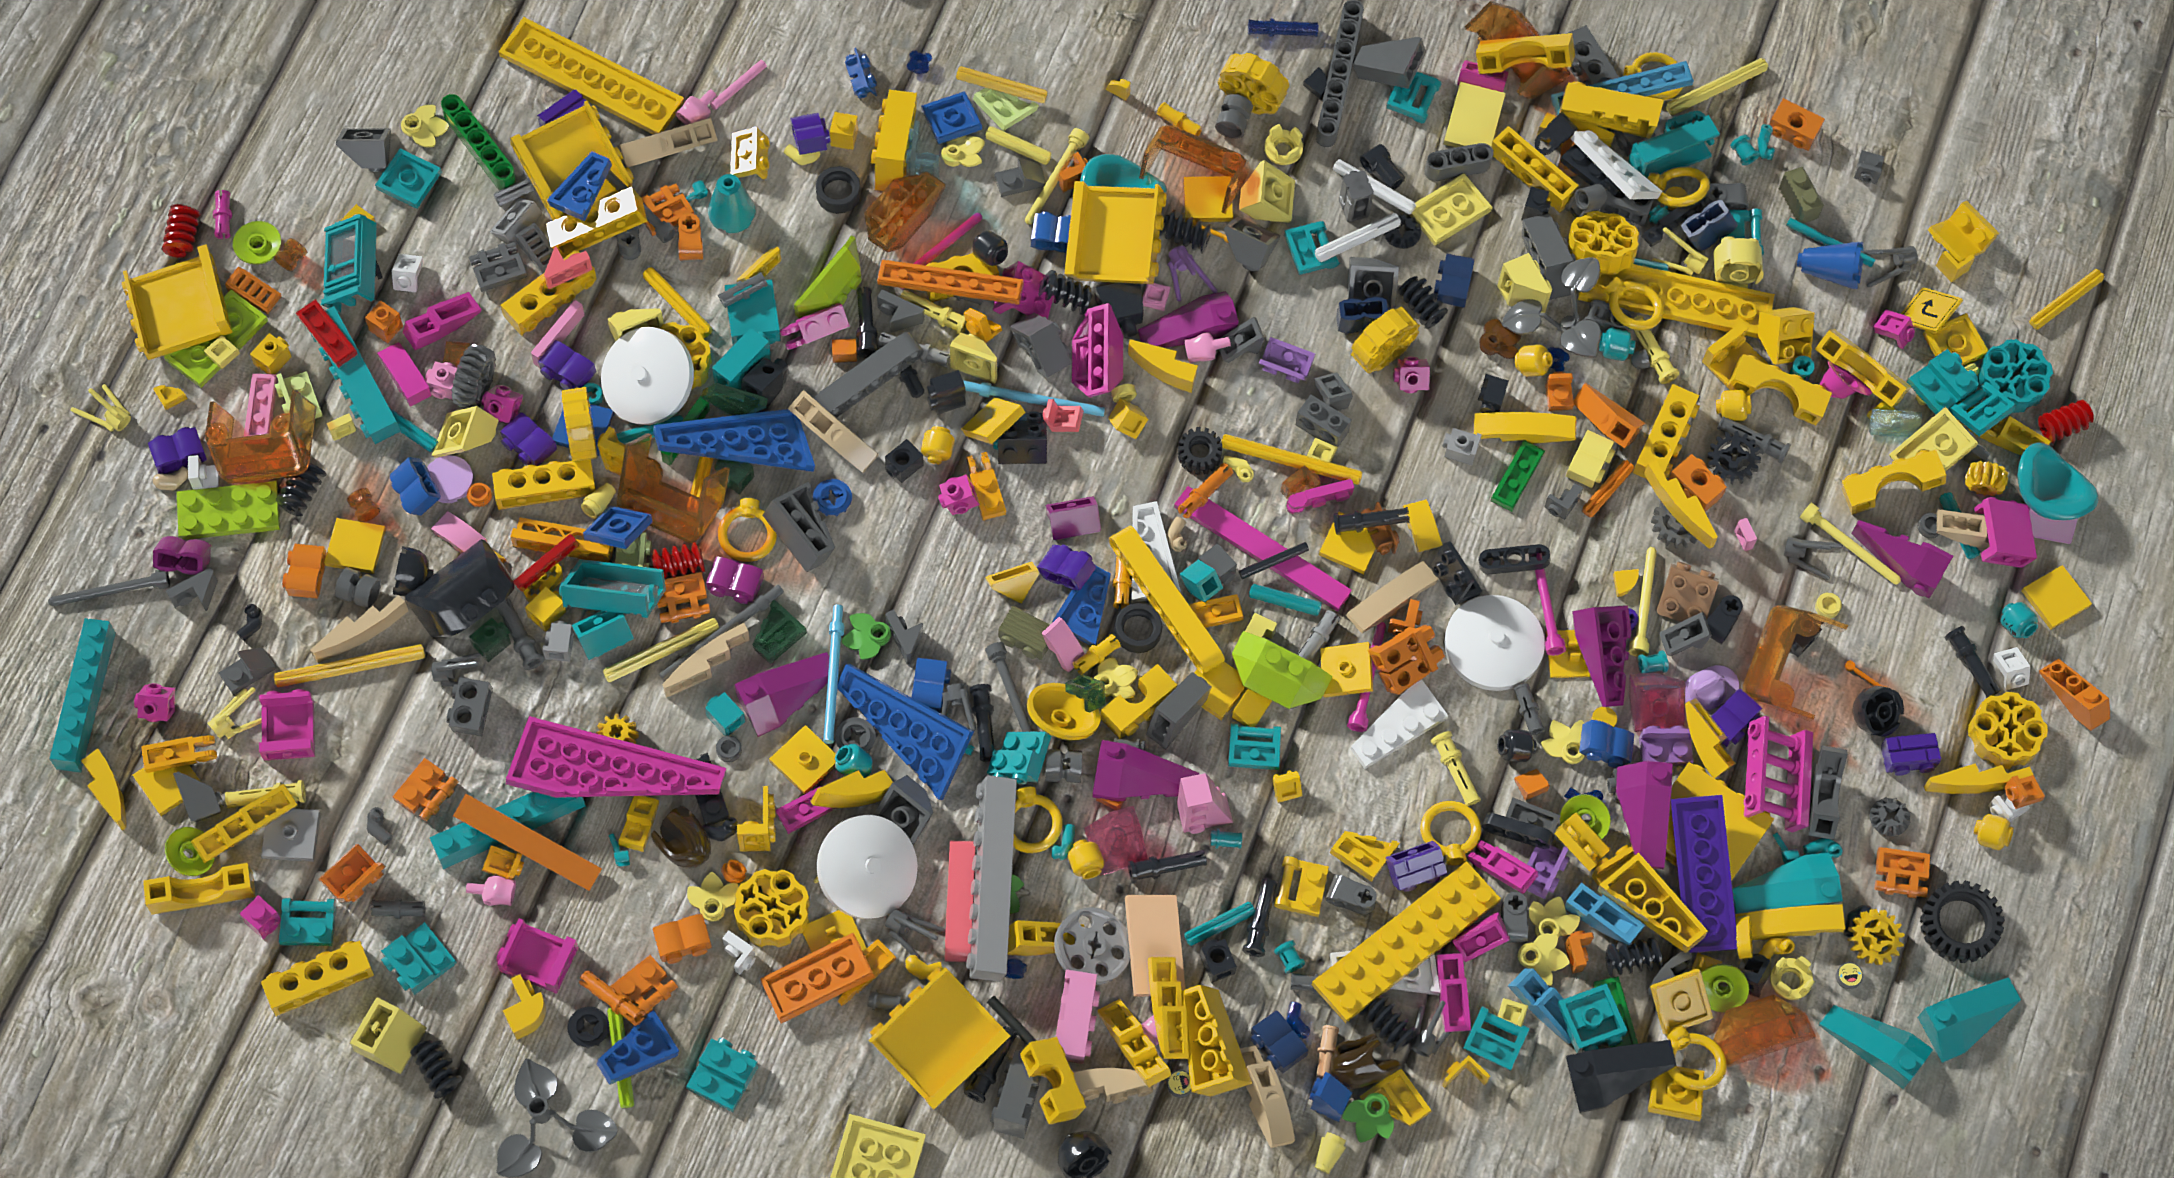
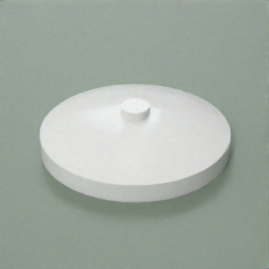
(647, 376)
(1494, 642)
(867, 866)

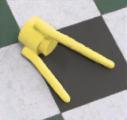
(1695, 261)
(116, 417)
(222, 724)

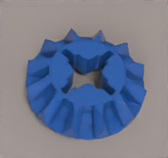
(839, 490)

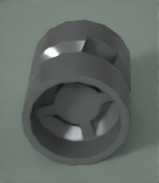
(1233, 116)
(360, 588)
(1054, 765)

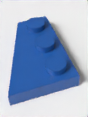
(581, 187)
(1085, 607)
(639, 1050)

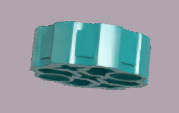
(2013, 358)

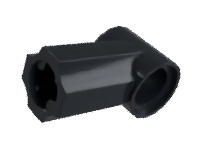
(1379, 162)

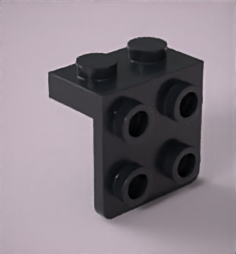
(1024, 441)
(1455, 575)

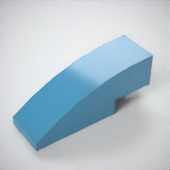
(1603, 915)
(1541, 1001)

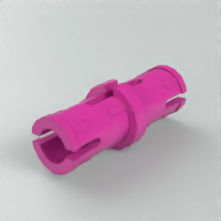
(222, 214)

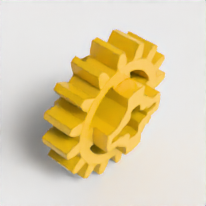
(1868, 945)

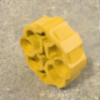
(1255, 80)
(1605, 238)
(1385, 339)
(698, 350)
(579, 424)
(2020, 745)
(755, 914)

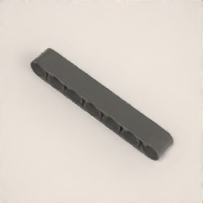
(1339, 82)

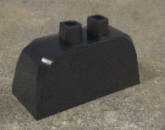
(461, 591)

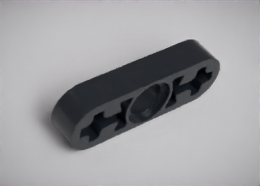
(1531, 550)
(1518, 830)

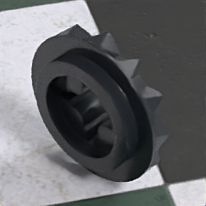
(1411, 236)
(592, 1016)

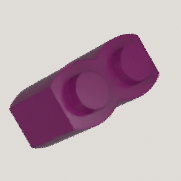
(177, 554)
(734, 580)

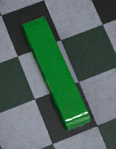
(476, 133)

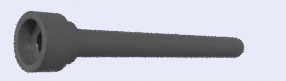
(663, 230)
(158, 579)
(996, 653)

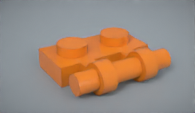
(669, 210)
(682, 590)
(420, 785)
(1902, 864)
(642, 979)

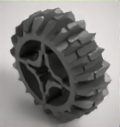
(473, 376)

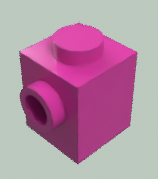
(260, 917)

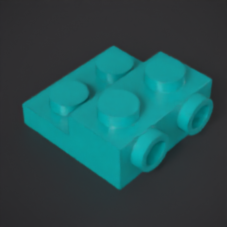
(1944, 382)
(1020, 756)
(417, 959)
(1592, 1019)
(723, 1073)

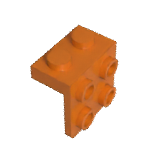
(351, 874)

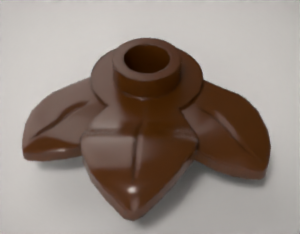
(1498, 340)

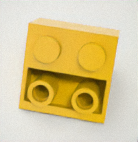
(1786, 333)

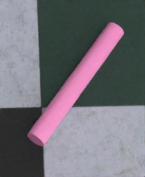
(738, 84)

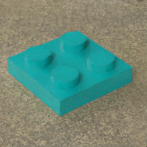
(408, 178)

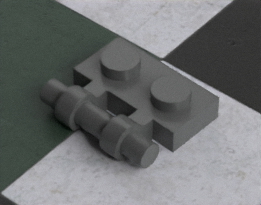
(498, 272)

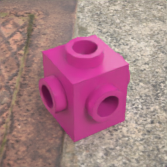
(1412, 374)
(502, 403)
(958, 495)
(155, 702)

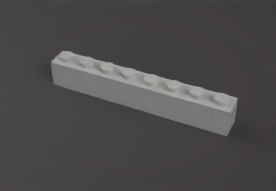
(992, 878)

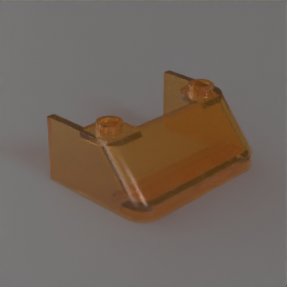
(1506, 22)
(1201, 153)
(264, 456)
(670, 508)
(1772, 652)

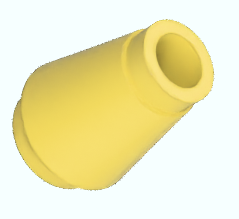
(597, 501)
(1329, 1152)

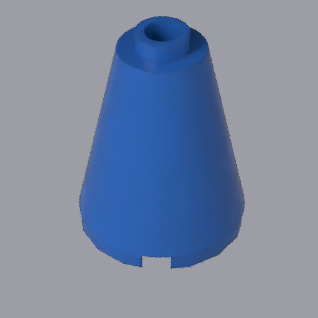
(1834, 263)

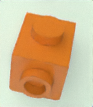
(1412, 618)
(2023, 791)

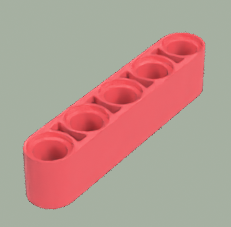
(959, 901)

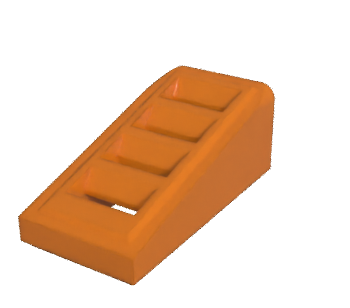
(240, 281)

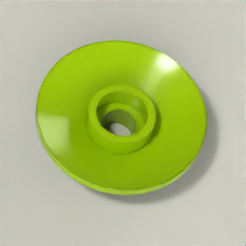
(256, 234)
(1592, 806)
(180, 841)
(1725, 997)

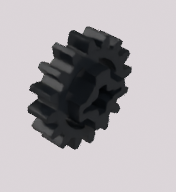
(1724, 456)

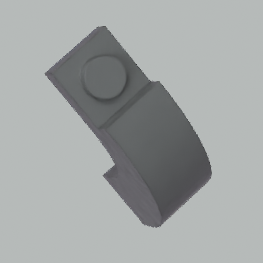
(1825, 792)

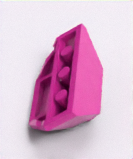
(1097, 352)

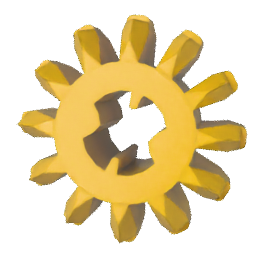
(1986, 478)
(622, 727)

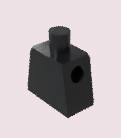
(1125, 302)
(765, 379)

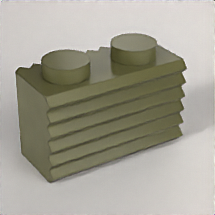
(1801, 195)
(1024, 632)

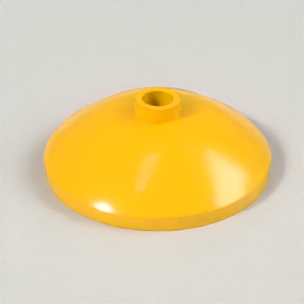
(1061, 712)

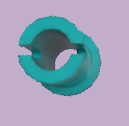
(1225, 839)

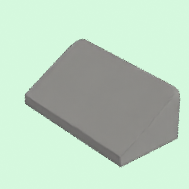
(516, 219)

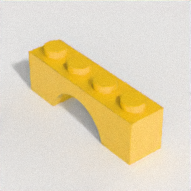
(1550, 50)
(1871, 372)
(1807, 399)
(1921, 470)
(176, 894)

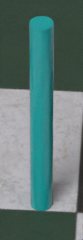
(1822, 238)

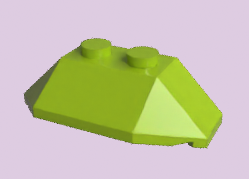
(833, 282)
(1278, 672)

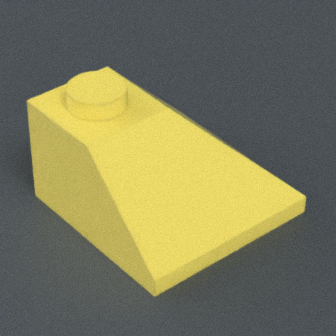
(1268, 194)
(633, 319)
(973, 357)
(465, 431)

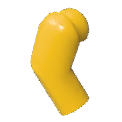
(919, 968)

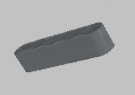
(870, 374)

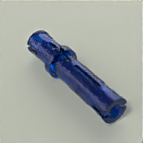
(1282, 28)

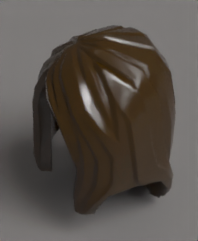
(683, 839)
(1355, 1065)

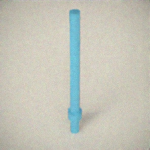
(986, 390)
(836, 630)

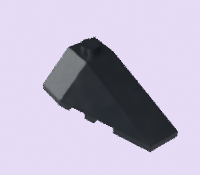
(1612, 1072)

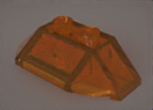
(902, 210)
(1761, 1029)

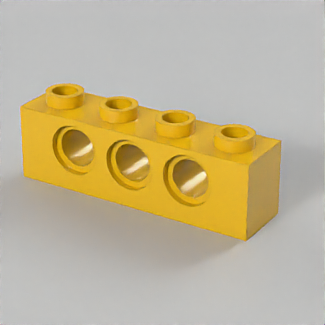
(1533, 168)
(605, 220)
(534, 294)
(1677, 401)
(534, 493)
(330, 982)

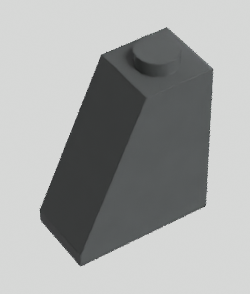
(1390, 61)
(1178, 709)

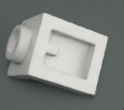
(406, 272)
(201, 475)
(2013, 667)
(2003, 807)
(738, 947)

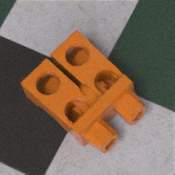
(1406, 658)

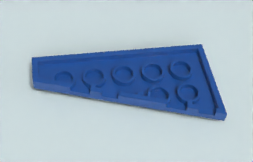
(753, 438)
(914, 731)

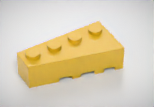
(1612, 109)
(893, 139)
(1653, 903)
(1213, 1049)

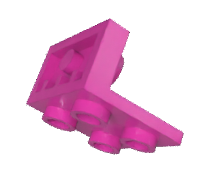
(1030, 301)

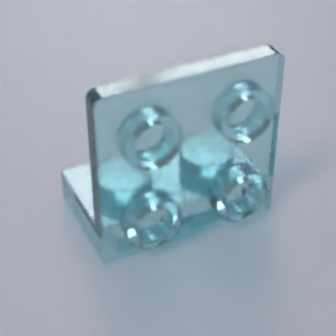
(917, 161)

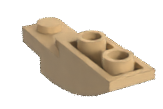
(668, 142)
(833, 431)
(1112, 1082)
(1268, 1099)

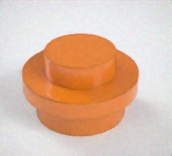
(479, 495)
(733, 871)

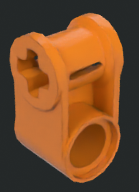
(690, 240)

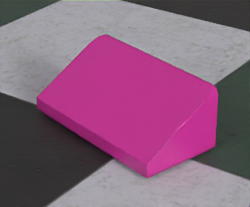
(1470, 75)
(1481, 937)

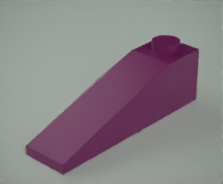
(1206, 314)
(1916, 564)
(1602, 641)
(777, 693)
(1134, 772)
(1645, 803)

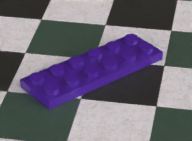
(1705, 869)

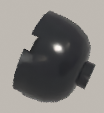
(411, 571)
(1878, 710)
(1083, 1155)

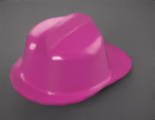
(1842, 382)

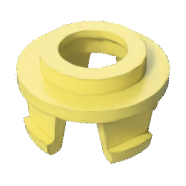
(1278, 136)
(1801, 968)

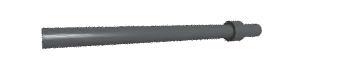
(760, 604)

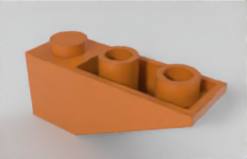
(1608, 416)
(2077, 694)

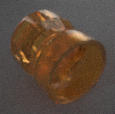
(290, 254)
(363, 504)

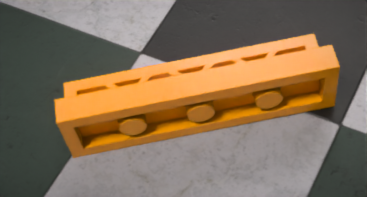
(544, 542)

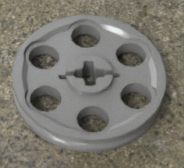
(1103, 942)

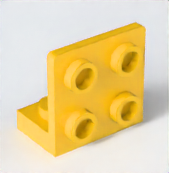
(1964, 232)
(1726, 351)
(758, 836)

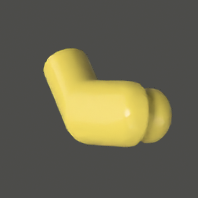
(792, 153)
(1240, 467)

